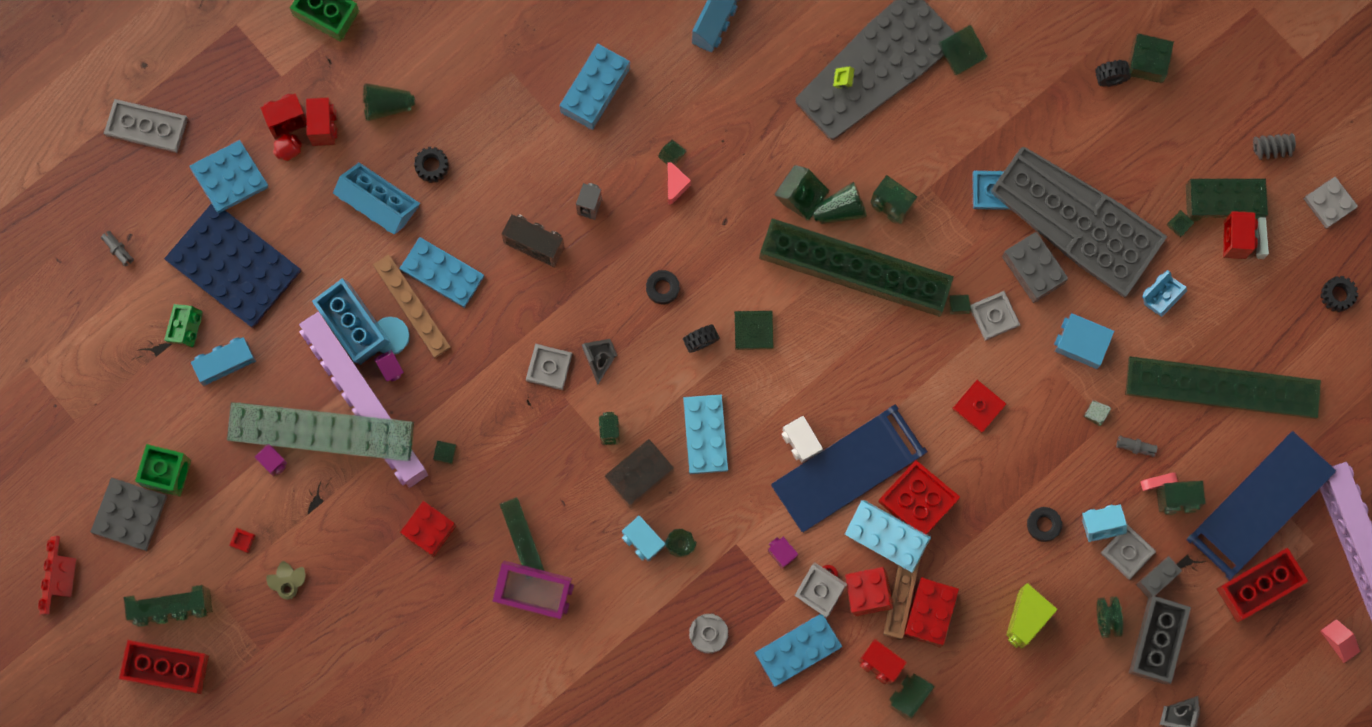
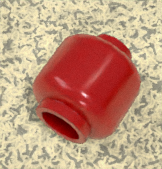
(287, 147)

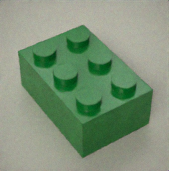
(328, 16)

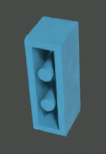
(223, 361)

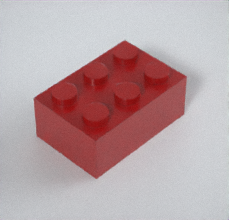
(931, 612)

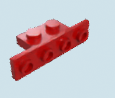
(58, 576)

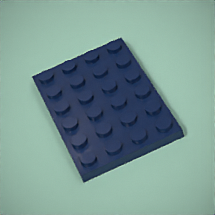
(233, 265)

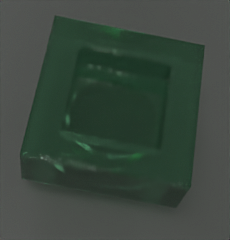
(1180, 223)
(444, 452)

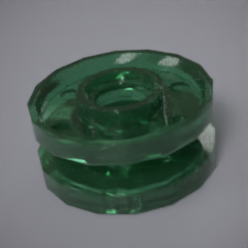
(1109, 617)

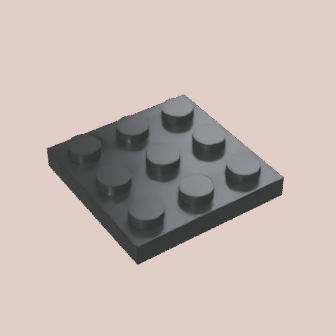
(128, 514)

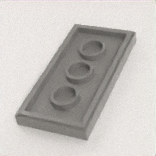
(145, 125)

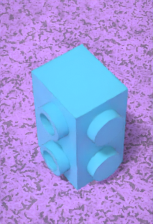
(1104, 523)
(643, 539)

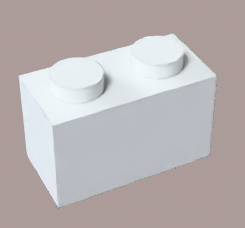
(801, 439)

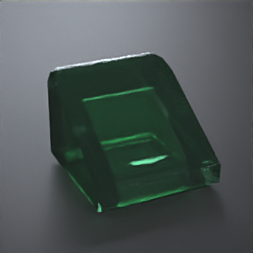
(671, 152)
(959, 304)
(1097, 412)

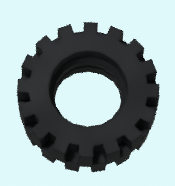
(1113, 73)
(427, 154)
(1345, 284)
(701, 338)

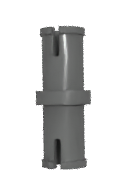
(117, 248)
(1136, 446)

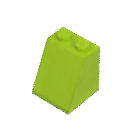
(1028, 616)

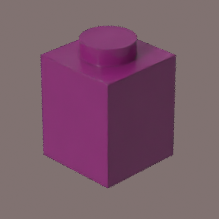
(389, 366)
(271, 460)
(782, 551)

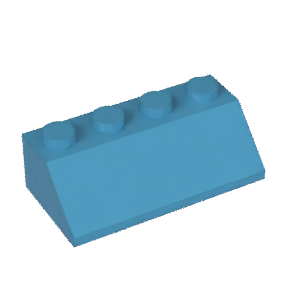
(712, 23)
(375, 198)

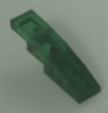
(521, 534)

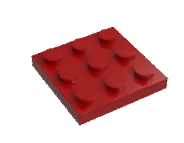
(919, 498)

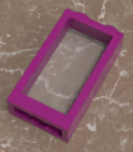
(533, 590)

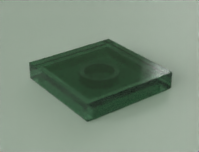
(963, 49)
(753, 330)

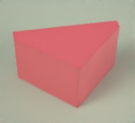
(677, 183)
(1341, 640)

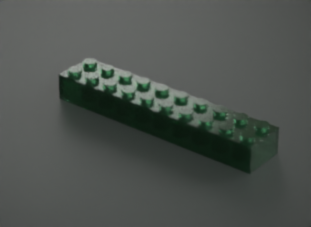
(856, 267)

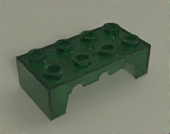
(1222, 196)
(162, 608)

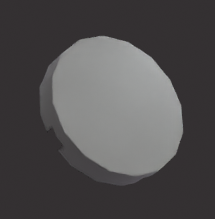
(708, 633)

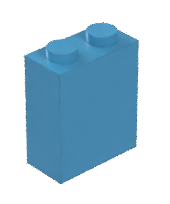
(1083, 340)

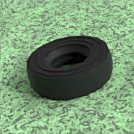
(670, 295)
(1040, 535)

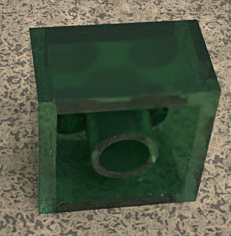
(1150, 58)
(893, 200)
(1181, 497)

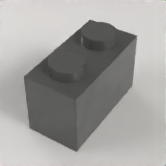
(589, 201)
(1159, 577)

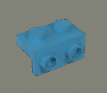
(1163, 293)

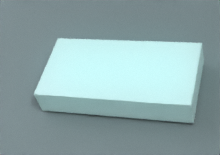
(1261, 234)

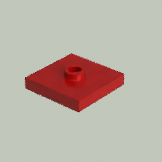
(979, 406)

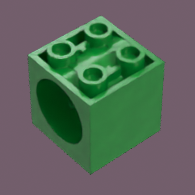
(163, 470)

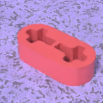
(1156, 482)

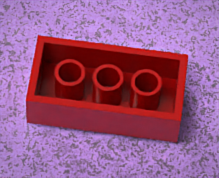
(1262, 584)
(164, 667)

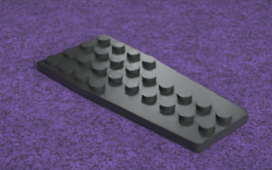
(886, 59)
(1079, 220)

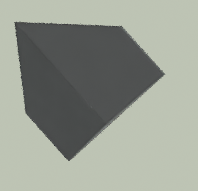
(599, 357)
(1181, 714)

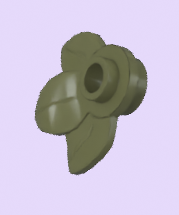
(286, 577)

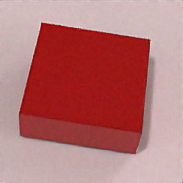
(242, 540)

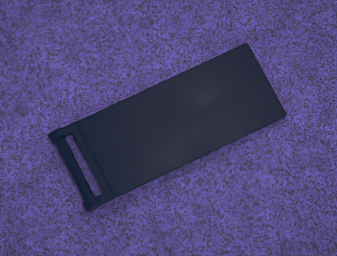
(847, 469)
(1263, 503)

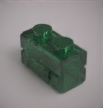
(609, 429)

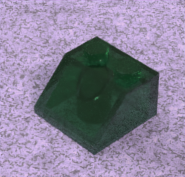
(801, 191)
(911, 696)

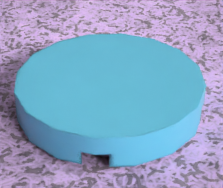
(396, 332)

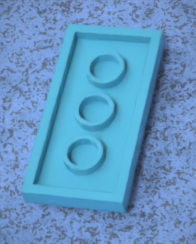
(705, 434)
(887, 535)

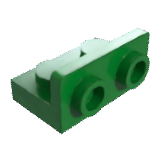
(183, 325)

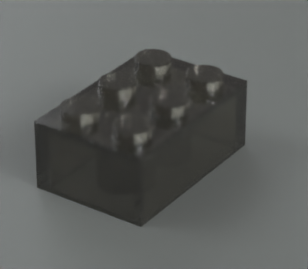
(533, 240)
(639, 473)

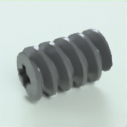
(1274, 145)

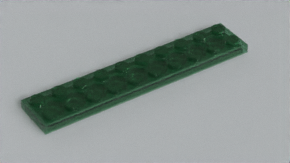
(1223, 387)
(320, 431)

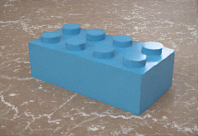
(595, 86)
(351, 321)

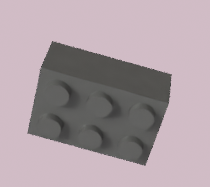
(1034, 267)

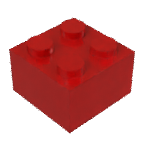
(284, 115)
(320, 121)
(1239, 235)
(428, 529)
(869, 591)
(881, 662)

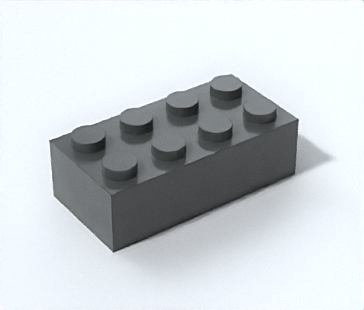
(1159, 640)

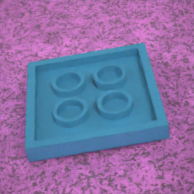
(228, 176)

